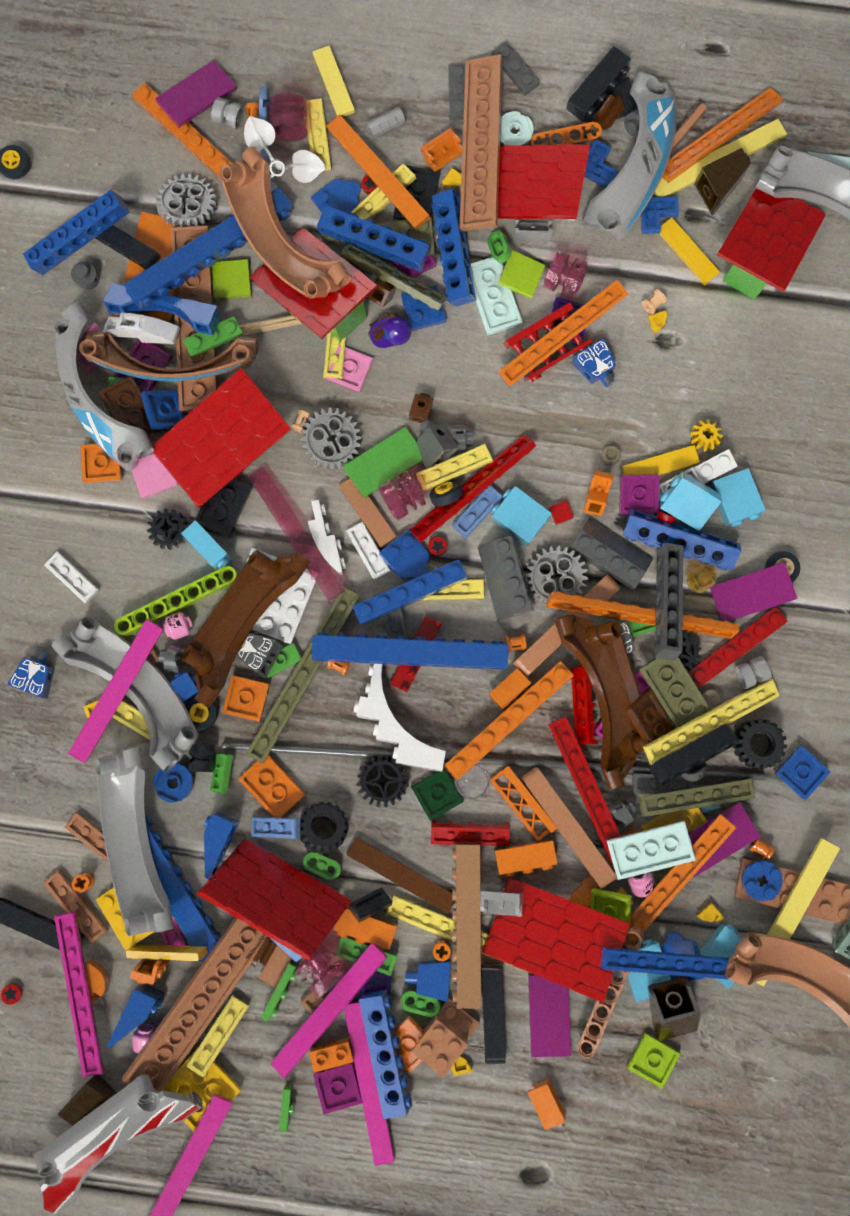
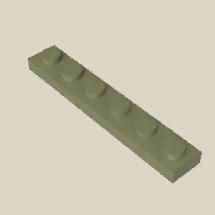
(393, 276)
(696, 797)

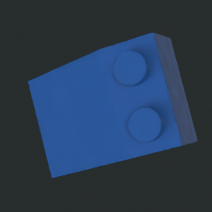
(217, 838)
(142, 1003)

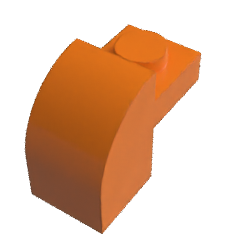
(598, 493)
(98, 979)

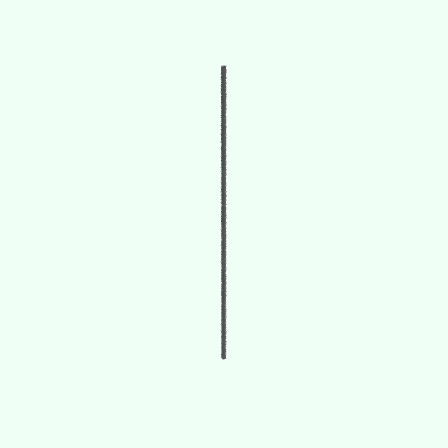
(485, 760)

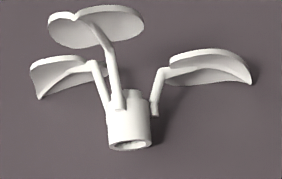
(305, 163)

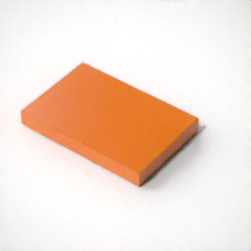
(272, 787)

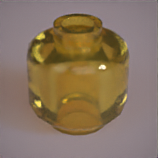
(701, 579)

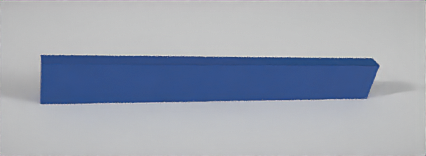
(663, 963)

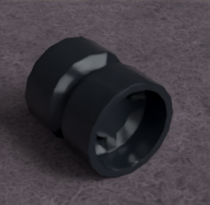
(201, 758)

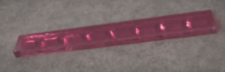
(296, 533)

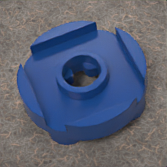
(179, 792)
(751, 885)

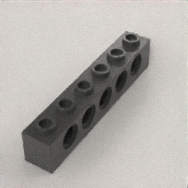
(669, 602)

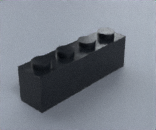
(598, 84)

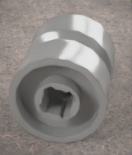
(225, 112)
(751, 673)

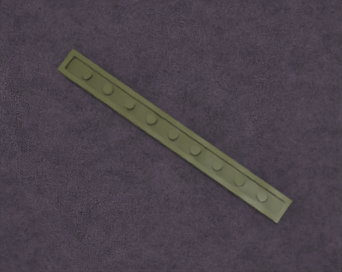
(300, 680)

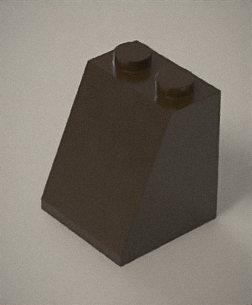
(720, 178)
(673, 1008)
(87, 1099)

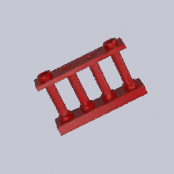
(531, 333)

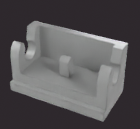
(532, 231)
(501, 903)

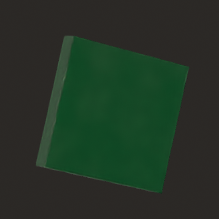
(437, 794)

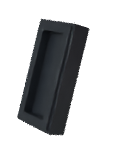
(370, 904)

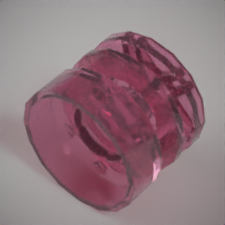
(288, 117)
(565, 274)
(401, 495)
(321, 971)

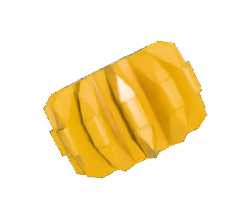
(710, 430)

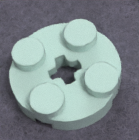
(520, 122)

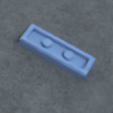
(477, 511)
(275, 827)

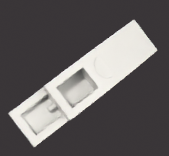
(142, 327)
(709, 469)
(327, 545)

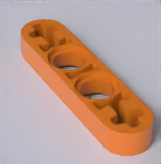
(565, 134)

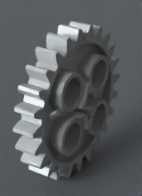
(198, 205)
(316, 447)
(574, 573)

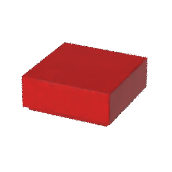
(561, 513)

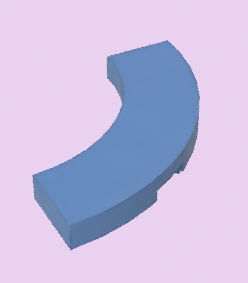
(264, 111)

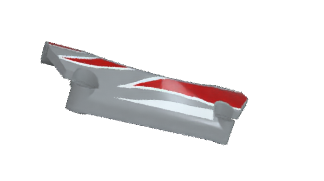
(113, 1124)

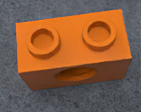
(331, 1054)

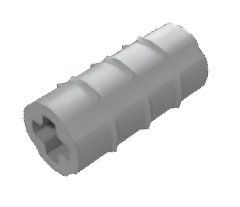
(385, 122)

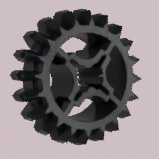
(366, 783)

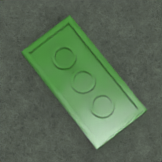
(383, 462)

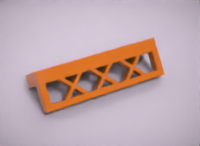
(531, 802)

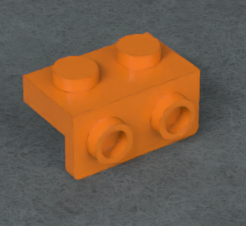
(149, 971)

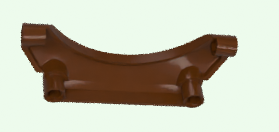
(234, 617)
(613, 680)

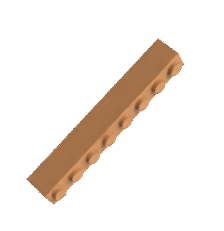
(468, 926)

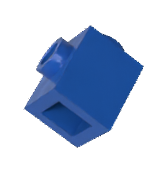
(185, 686)

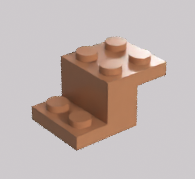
(445, 1037)

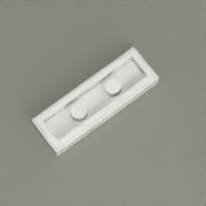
(368, 550)
(71, 577)

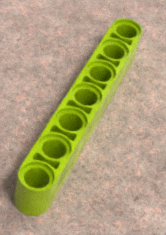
(167, 601)

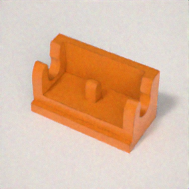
(441, 150)
(510, 689)
(547, 1104)

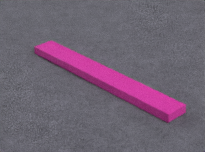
(115, 691)
(79, 994)
(329, 1010)
(376, 1125)
(191, 1156)

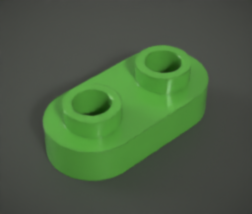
(499, 246)
(322, 865)
(419, 1005)

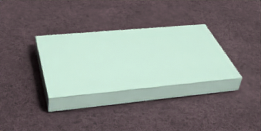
(494, 301)
(651, 850)

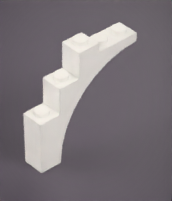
(410, 751)

